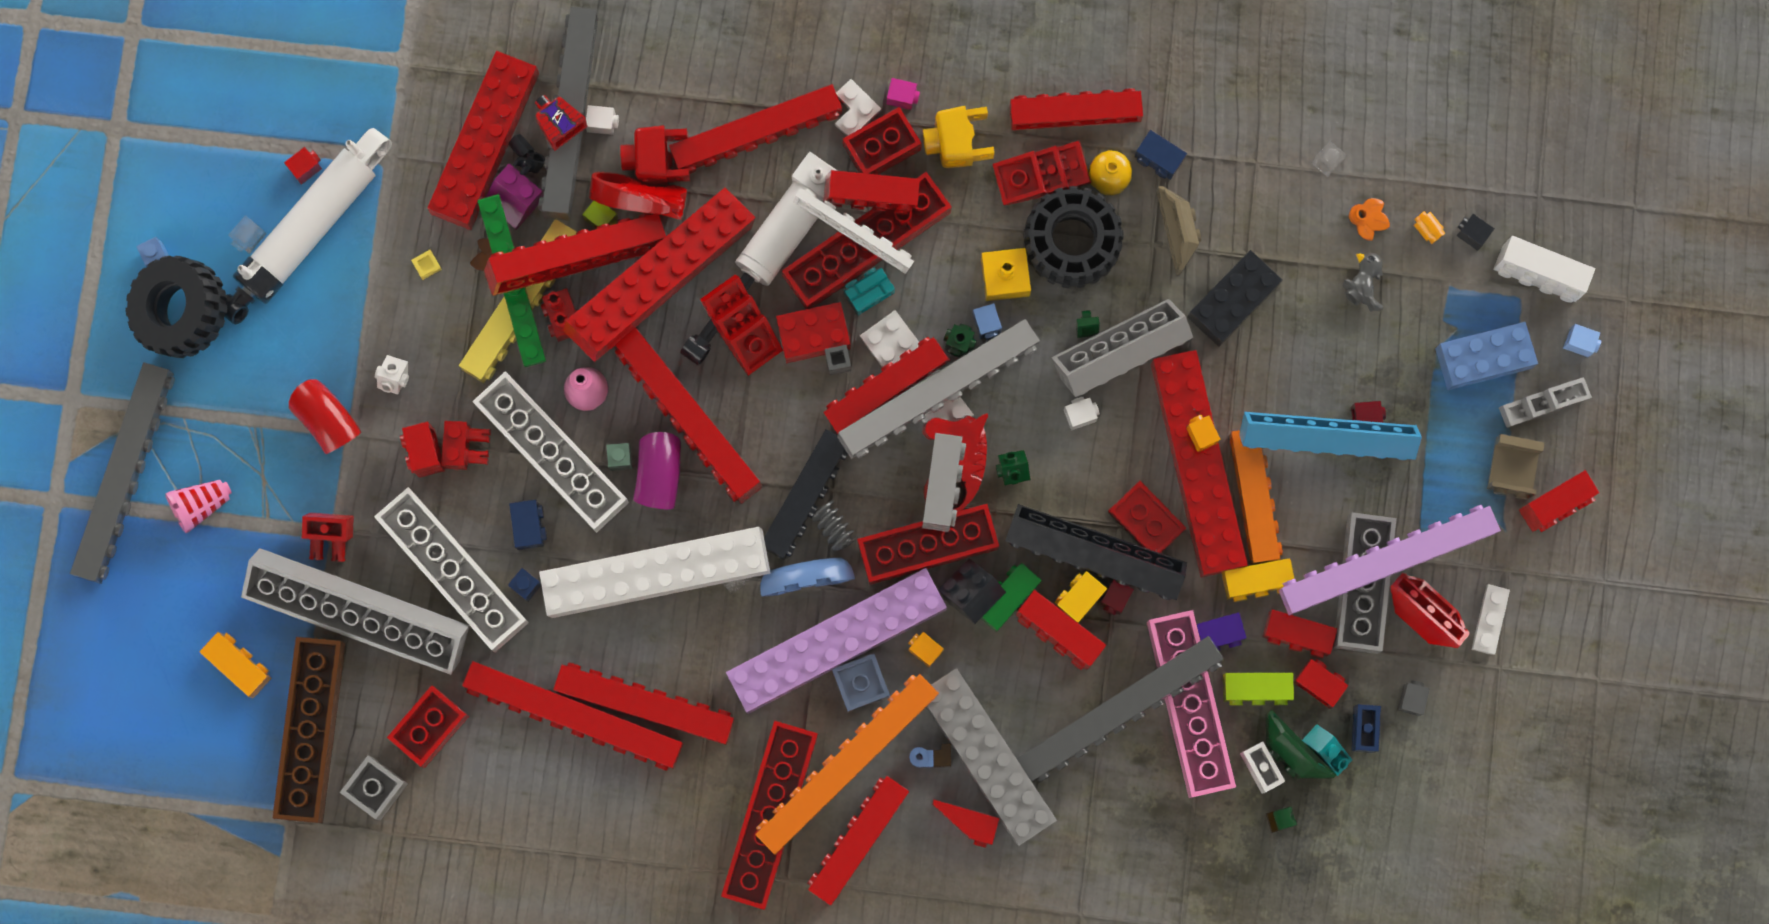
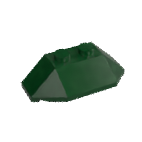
(1292, 751)

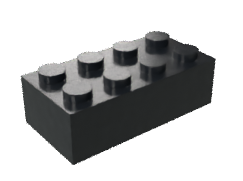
(1234, 298)

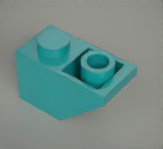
(1327, 749)

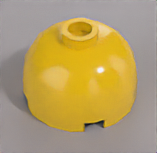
(1110, 172)

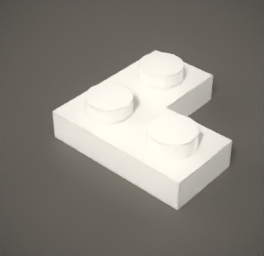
(860, 105)

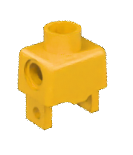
(954, 137)

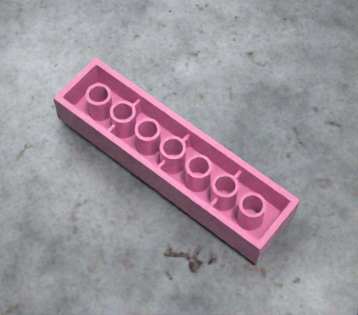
(1192, 712)

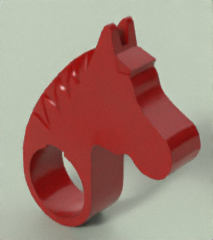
(631, 195)
(975, 455)

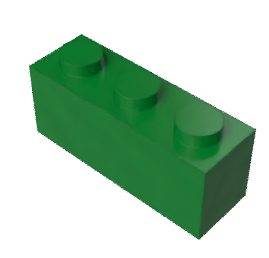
(1018, 587)

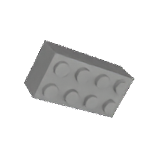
(942, 482)

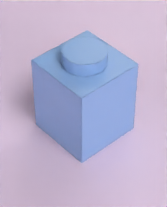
(1582, 340)

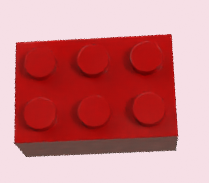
(882, 143)
(811, 331)
(1560, 502)
(428, 726)

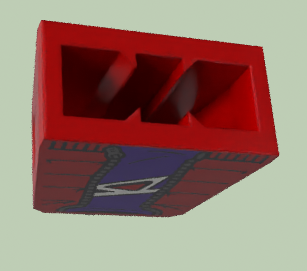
(558, 121)

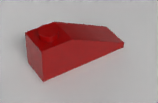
(973, 824)

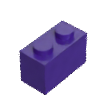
(1223, 631)

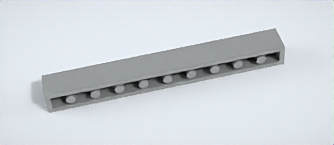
(937, 389)

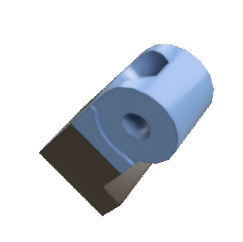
(931, 758)

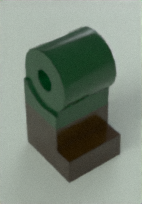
(1281, 819)

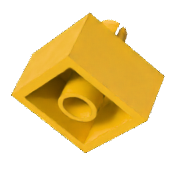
(1005, 274)

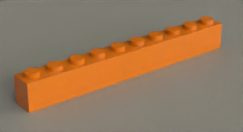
(842, 768)

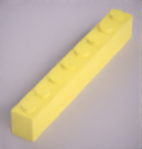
(499, 332)

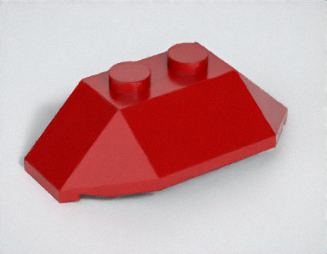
(1427, 612)

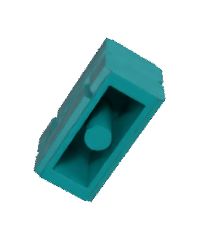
(869, 290)

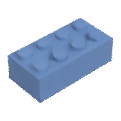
(1486, 356)

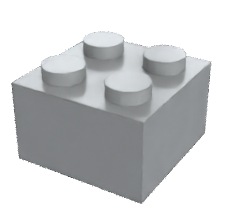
(373, 788)

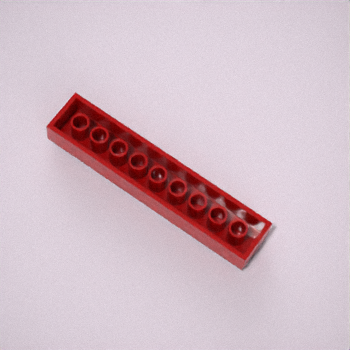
(659, 274)
(687, 417)
(1200, 473)

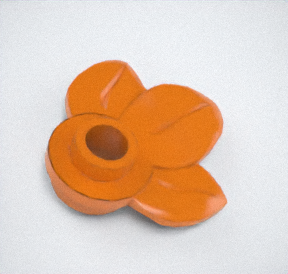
(1372, 218)

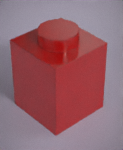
(303, 164)

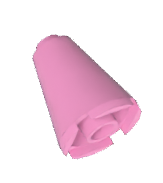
(585, 388)

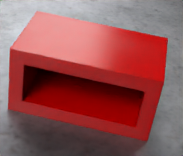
(1321, 683)

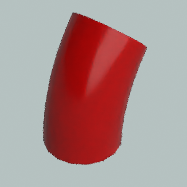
(323, 415)

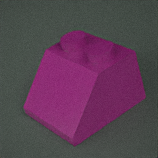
(517, 195)

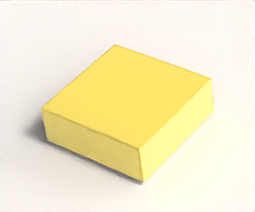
(426, 264)

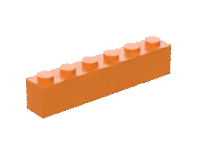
(1255, 502)

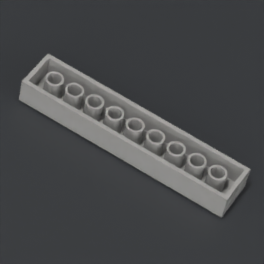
(354, 611)

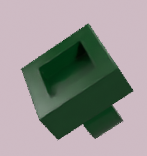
(1087, 325)

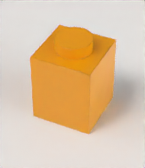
(1202, 432)
(925, 648)

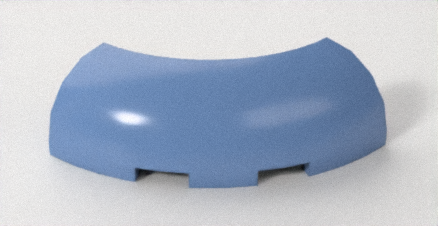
(806, 574)

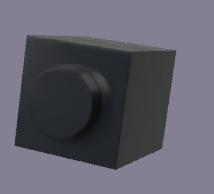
(1474, 231)

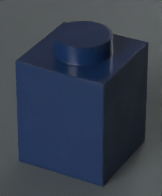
(525, 584)

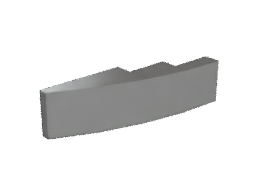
(1545, 402)

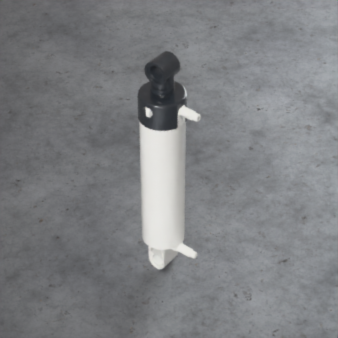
(306, 223)

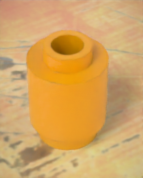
(1429, 227)

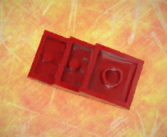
(1041, 172)
(741, 324)

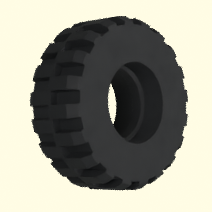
(1079, 206)
(150, 301)

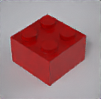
(422, 448)

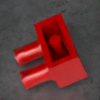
(559, 308)
(456, 445)
(330, 527)

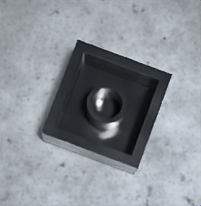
(972, 591)

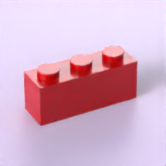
(1299, 633)

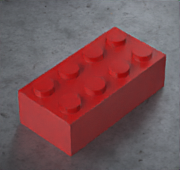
(871, 191)
(1060, 630)

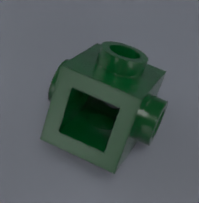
(959, 348)
(1013, 467)

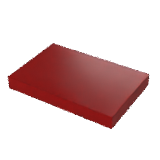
(1146, 518)

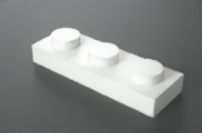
(1490, 619)

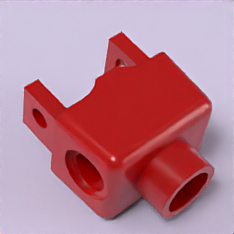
(651, 156)

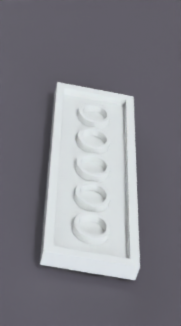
(846, 225)
(892, 338)

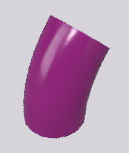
(658, 470)

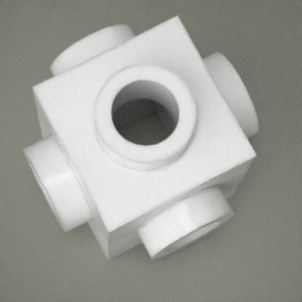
(392, 375)

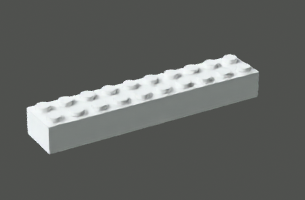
(654, 572)

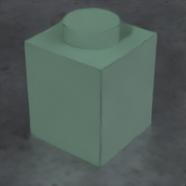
(619, 456)

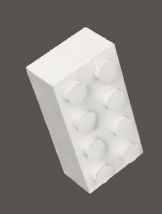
(1544, 269)

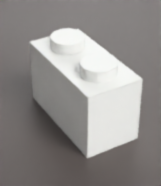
(1262, 767)

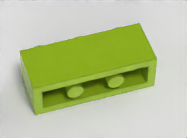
(1258, 688)

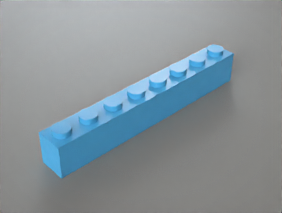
(1330, 436)

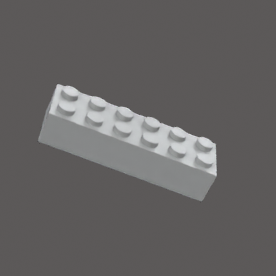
(1122, 347)
(1364, 610)

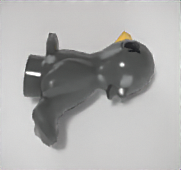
(1361, 287)

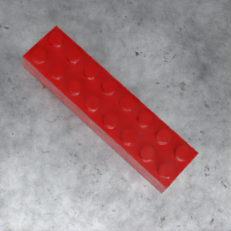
(483, 140)
(573, 253)
(843, 260)
(780, 773)

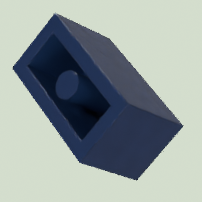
(1160, 155)
(527, 524)
(1366, 728)

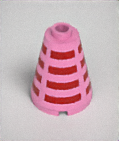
(197, 502)

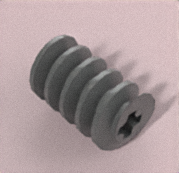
(833, 527)

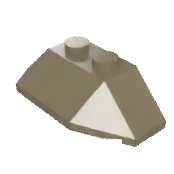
(1179, 227)

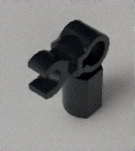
(528, 159)

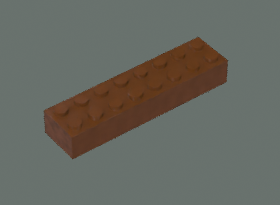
(309, 730)

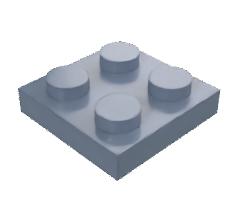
(860, 682)

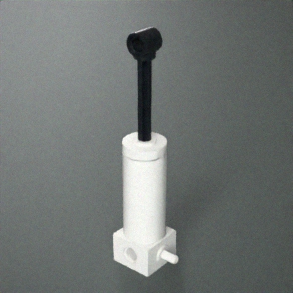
(771, 243)

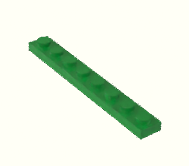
(516, 300)

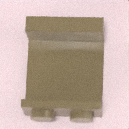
(1514, 466)

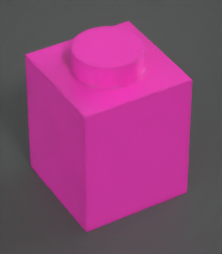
(902, 94)

